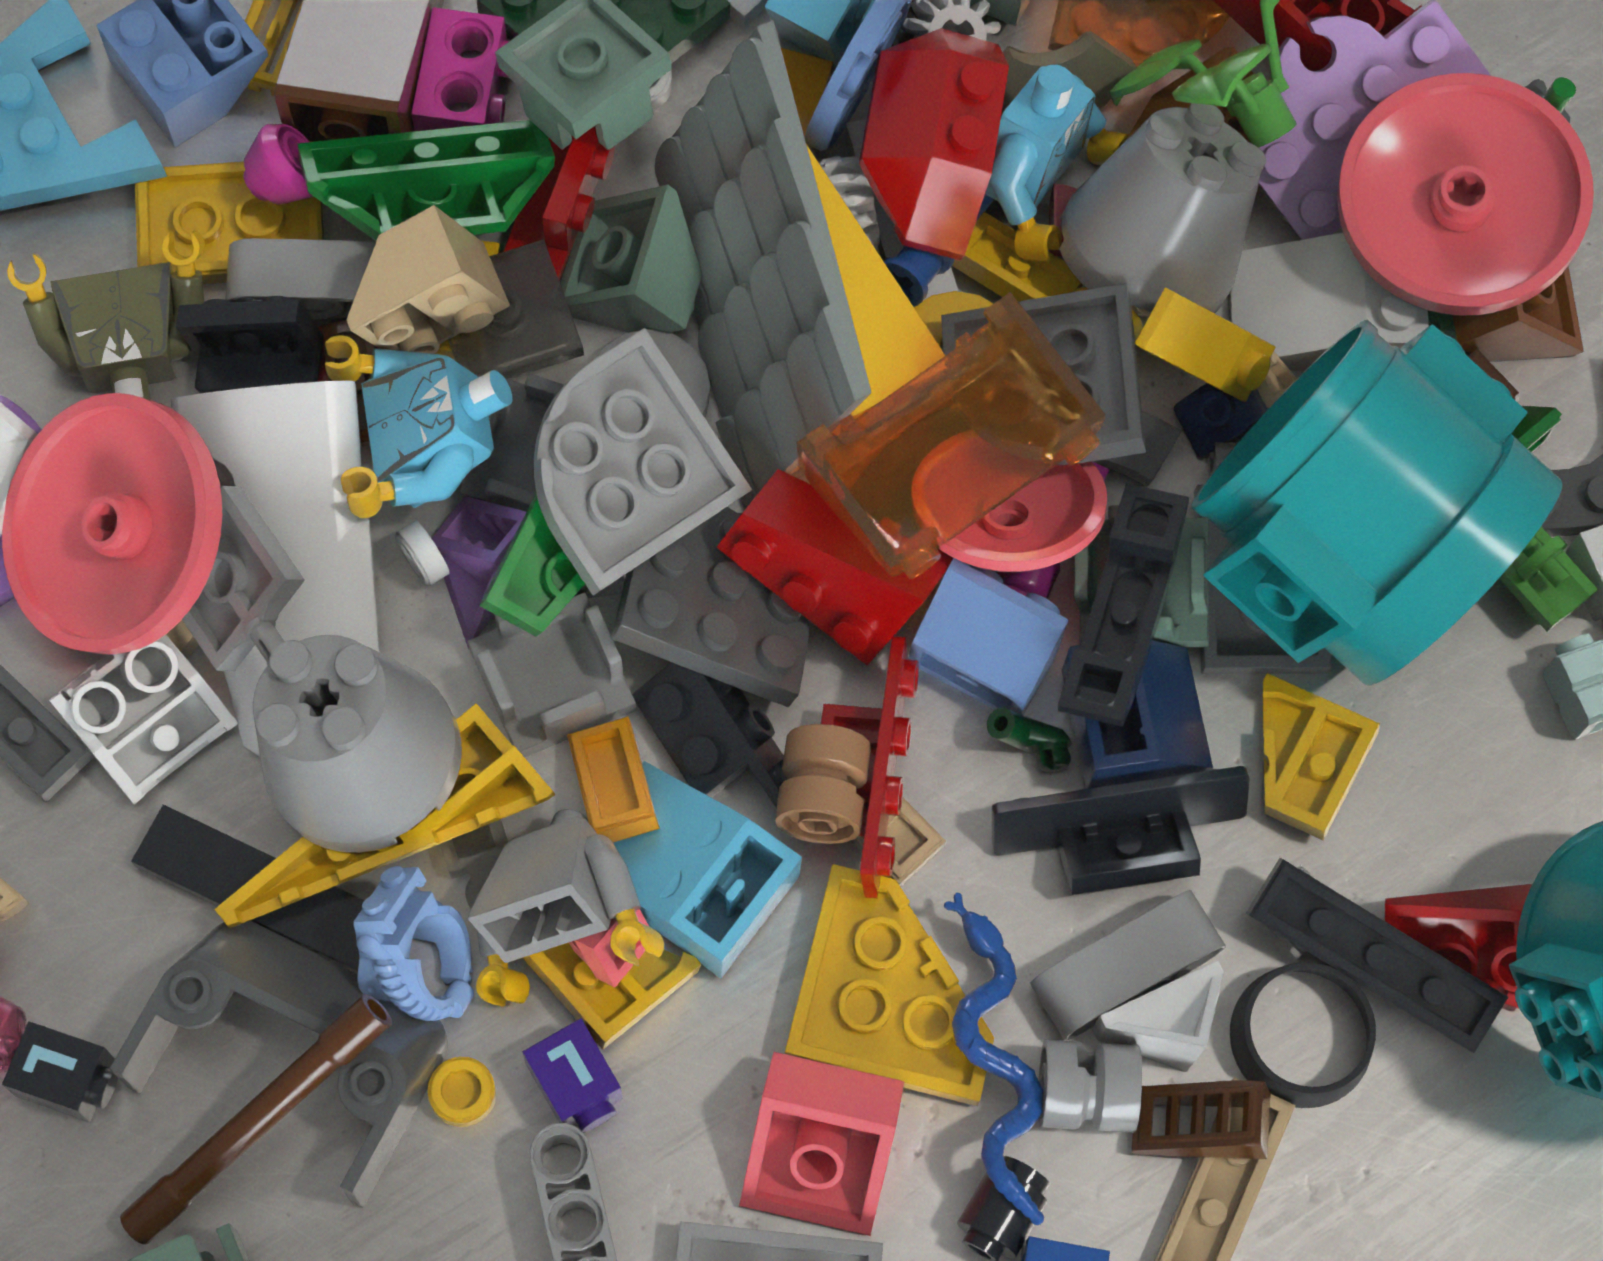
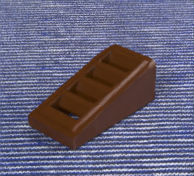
(1244, 1144)

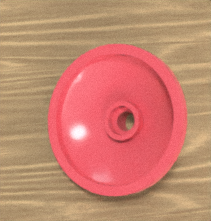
(1038, 524)

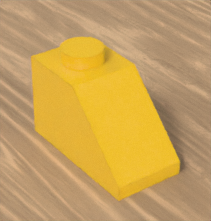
(1206, 345)

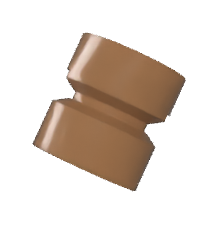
(823, 773)

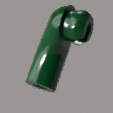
(1032, 736)

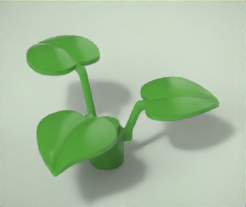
(1252, 100)

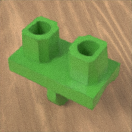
(1547, 580)

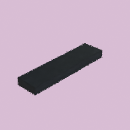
(218, 865)
(1376, 955)

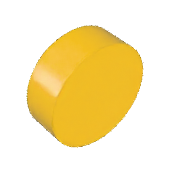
(461, 1091)

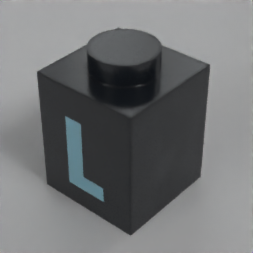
(61, 1072)

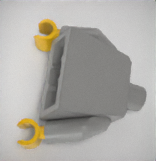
(550, 893)

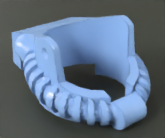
(384, 940)

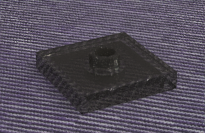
(533, 330)

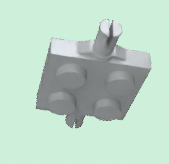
(245, 588)

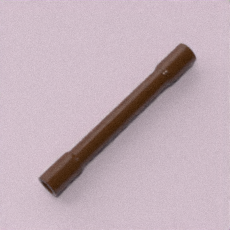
(334, 1048)

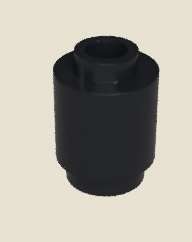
(993, 1222)

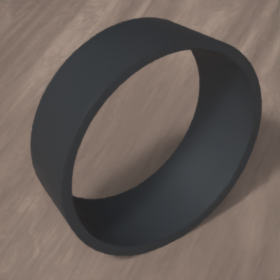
(1256, 1070)

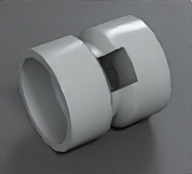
(1090, 1085)

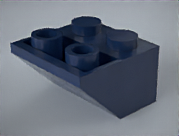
(1161, 732)

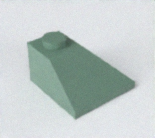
(634, 264)

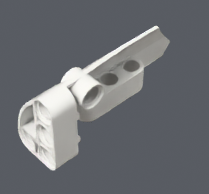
(289, 457)

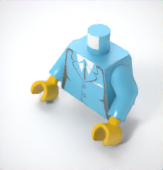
(1037, 144)
(422, 423)

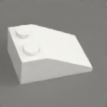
(1311, 295)

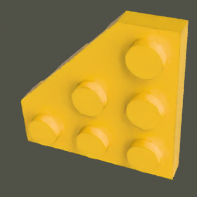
(882, 994)

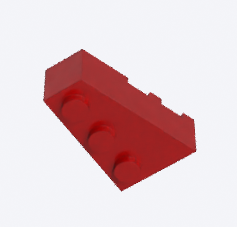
(822, 569)

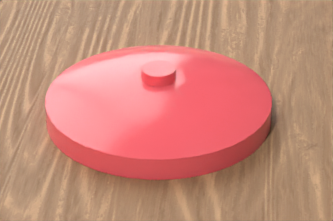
(1465, 194)
(112, 524)

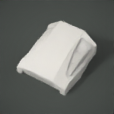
(143, 714)

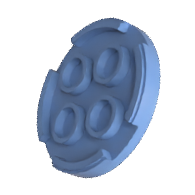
(855, 72)

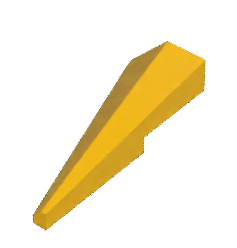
(489, 786)

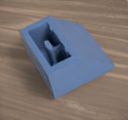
(183, 60)
(988, 638)

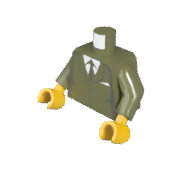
(118, 323)

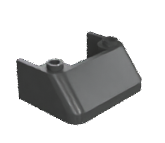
(377, 1086)

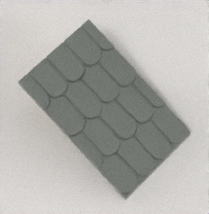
(791, 290)

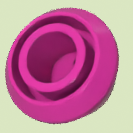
(274, 165)

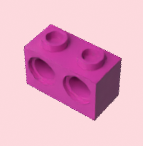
(451, 79)

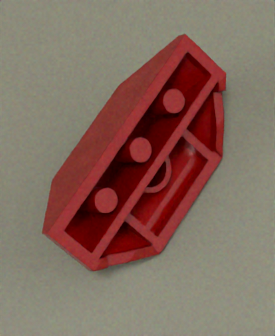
(934, 136)

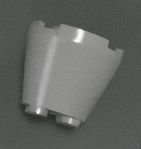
(1166, 210)
(352, 742)

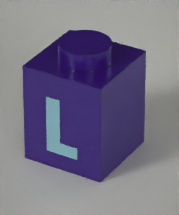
(574, 1077)

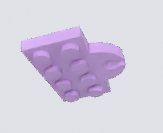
(1333, 101)

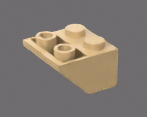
(425, 285)

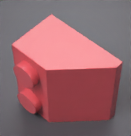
(821, 1143)

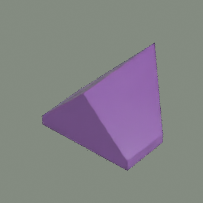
(473, 548)

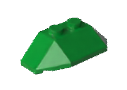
(468, 172)

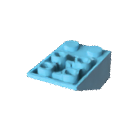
(706, 872)

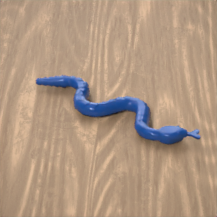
(988, 943)

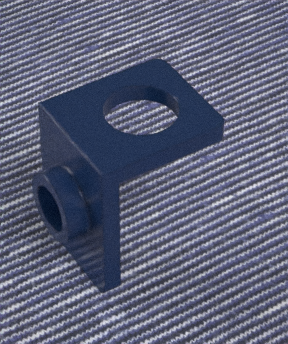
(1216, 416)

